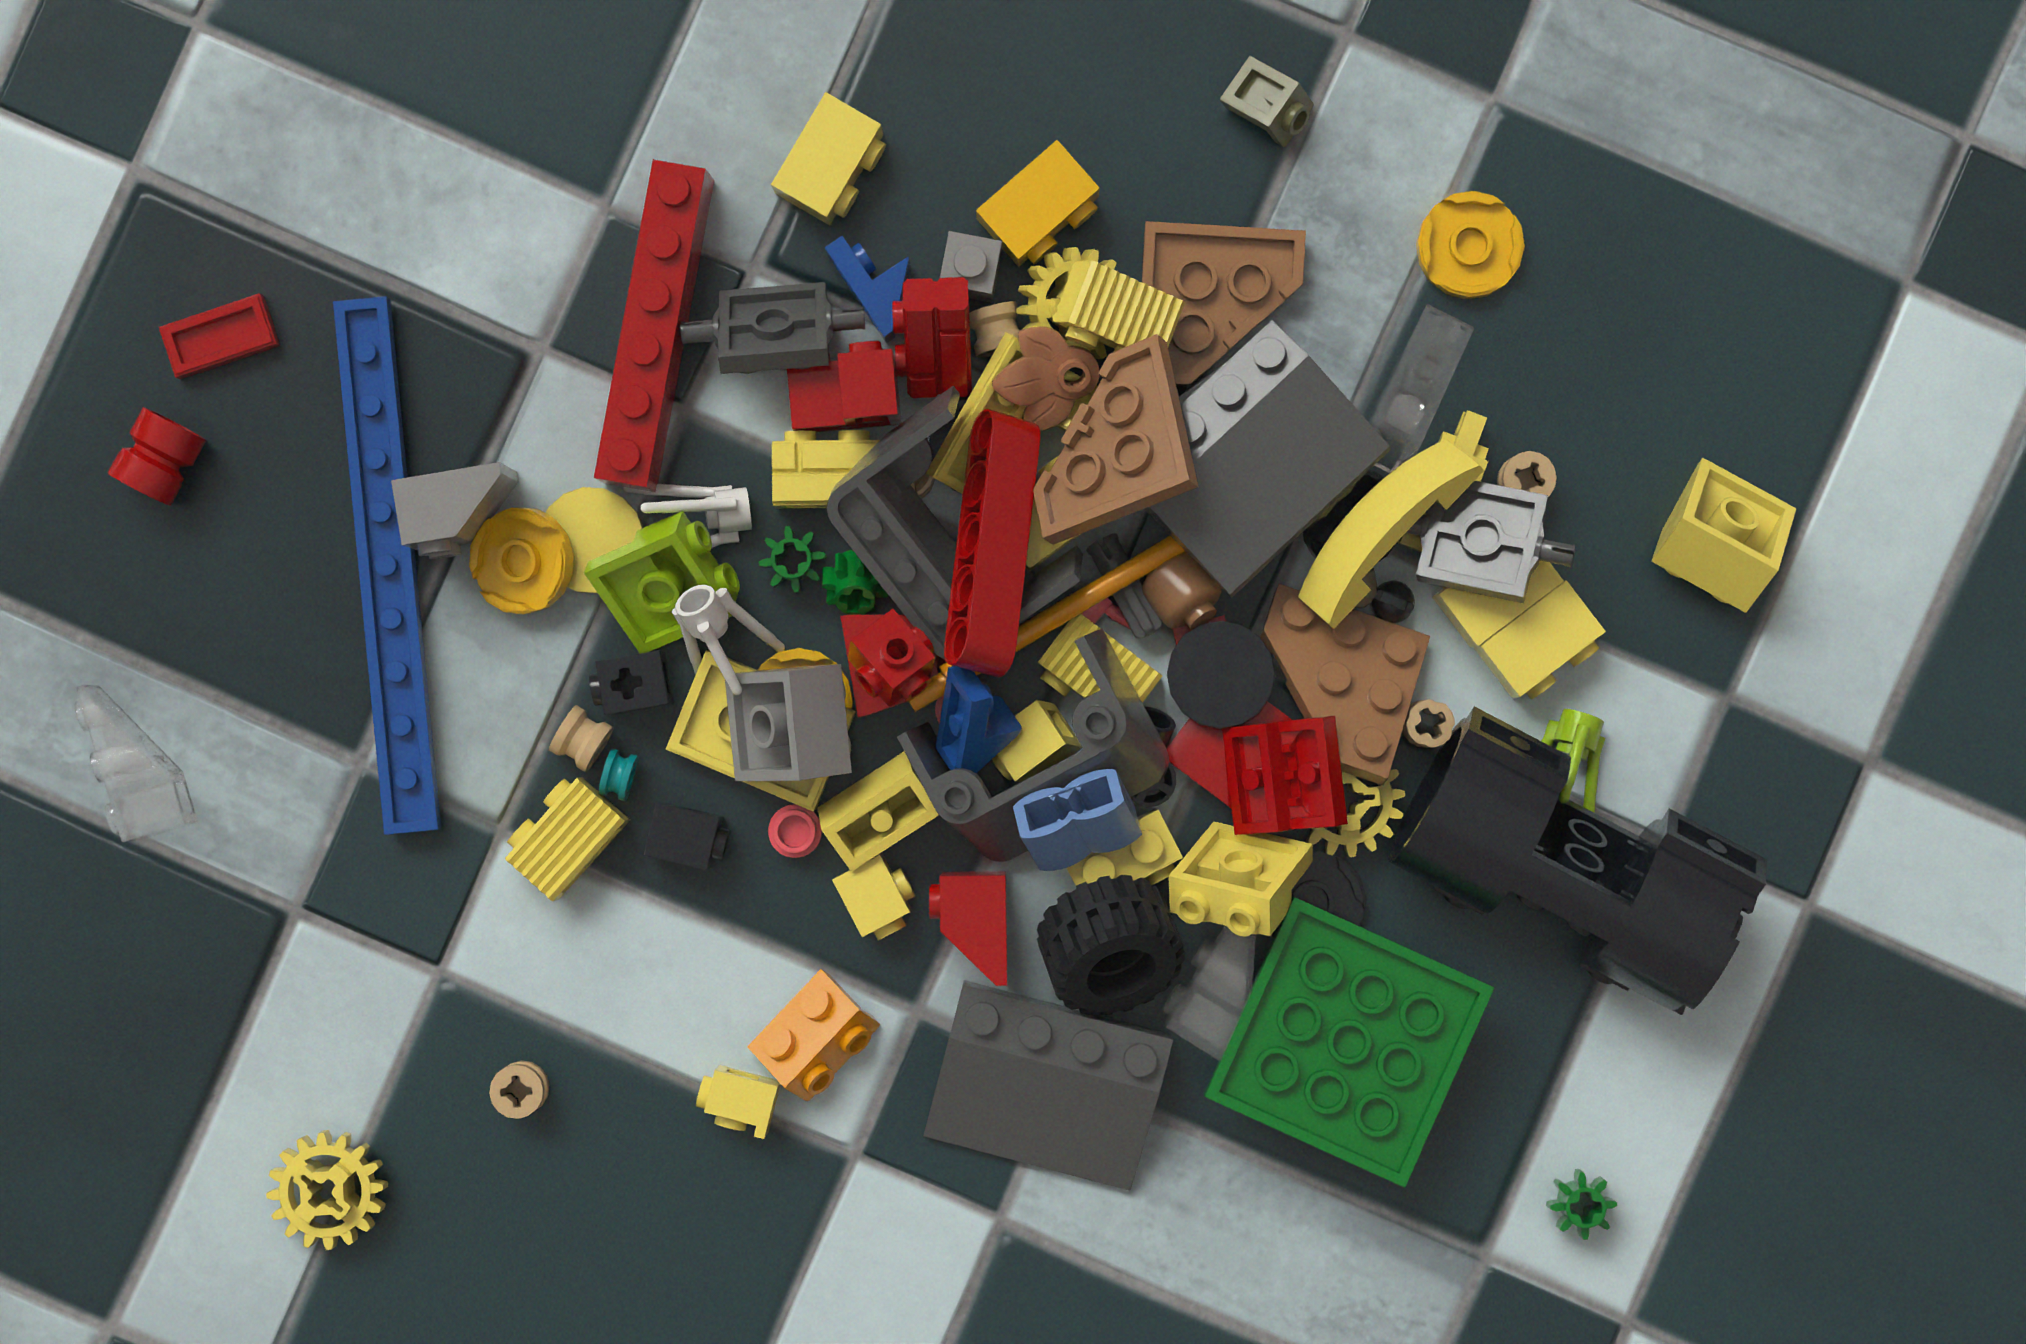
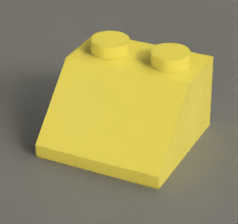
(1725, 536)

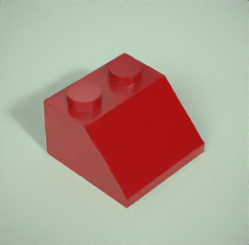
(974, 918)

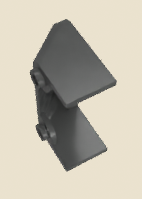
(903, 538)
(1108, 726)

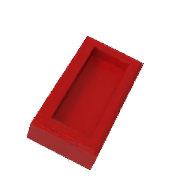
(219, 336)

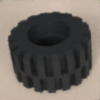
(1110, 945)

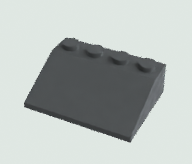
(1268, 458)
(1048, 1085)

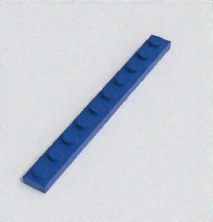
(386, 567)

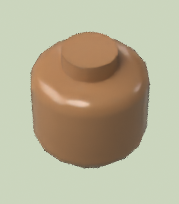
(1181, 592)

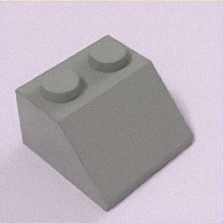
(449, 506)
(789, 724)

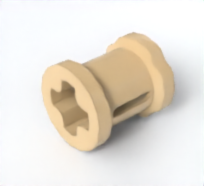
(1442, 729)

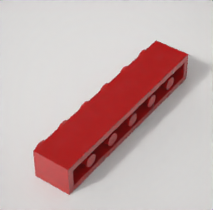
(650, 330)

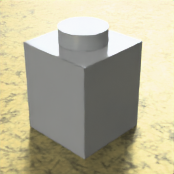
(975, 260)

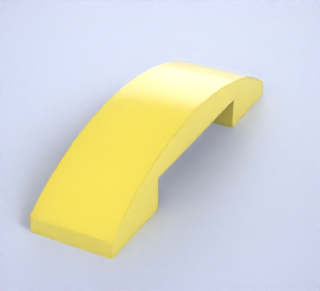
(1379, 522)

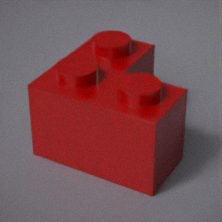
(847, 393)

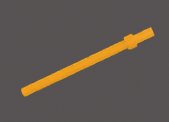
(1070, 607)

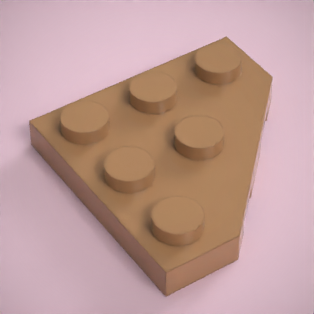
(1227, 282)
(1119, 448)
(1352, 672)

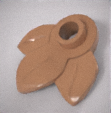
(1039, 376)

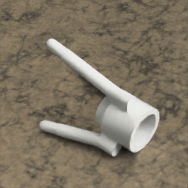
(724, 507)
(704, 616)

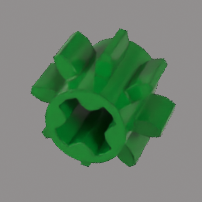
(780, 550)
(851, 585)
(1592, 1214)

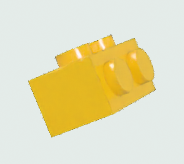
(1039, 205)

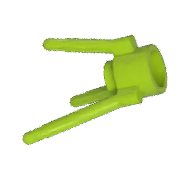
(1579, 738)

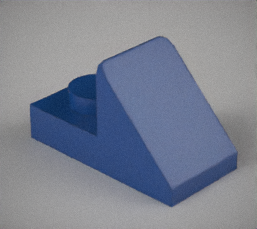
(874, 294)
(972, 722)

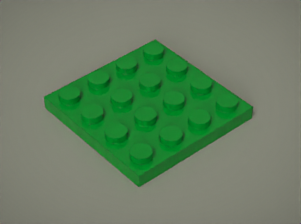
(1348, 1041)

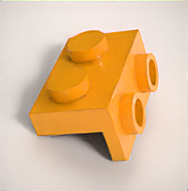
(813, 1037)

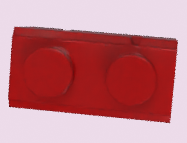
(935, 336)

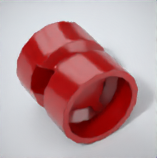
(156, 456)

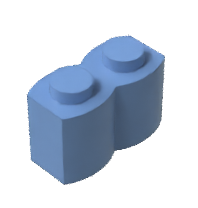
(1075, 820)

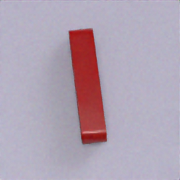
(992, 543)

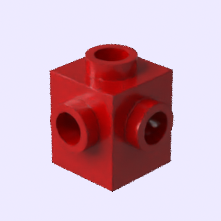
(892, 659)

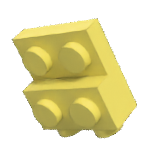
(1238, 879)

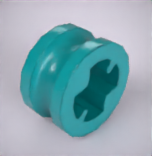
(618, 774)

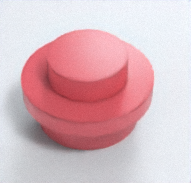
(794, 831)

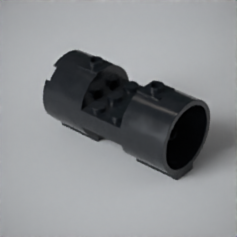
(1651, 905)

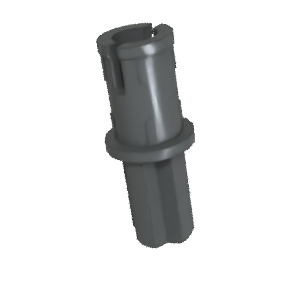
(1130, 600)

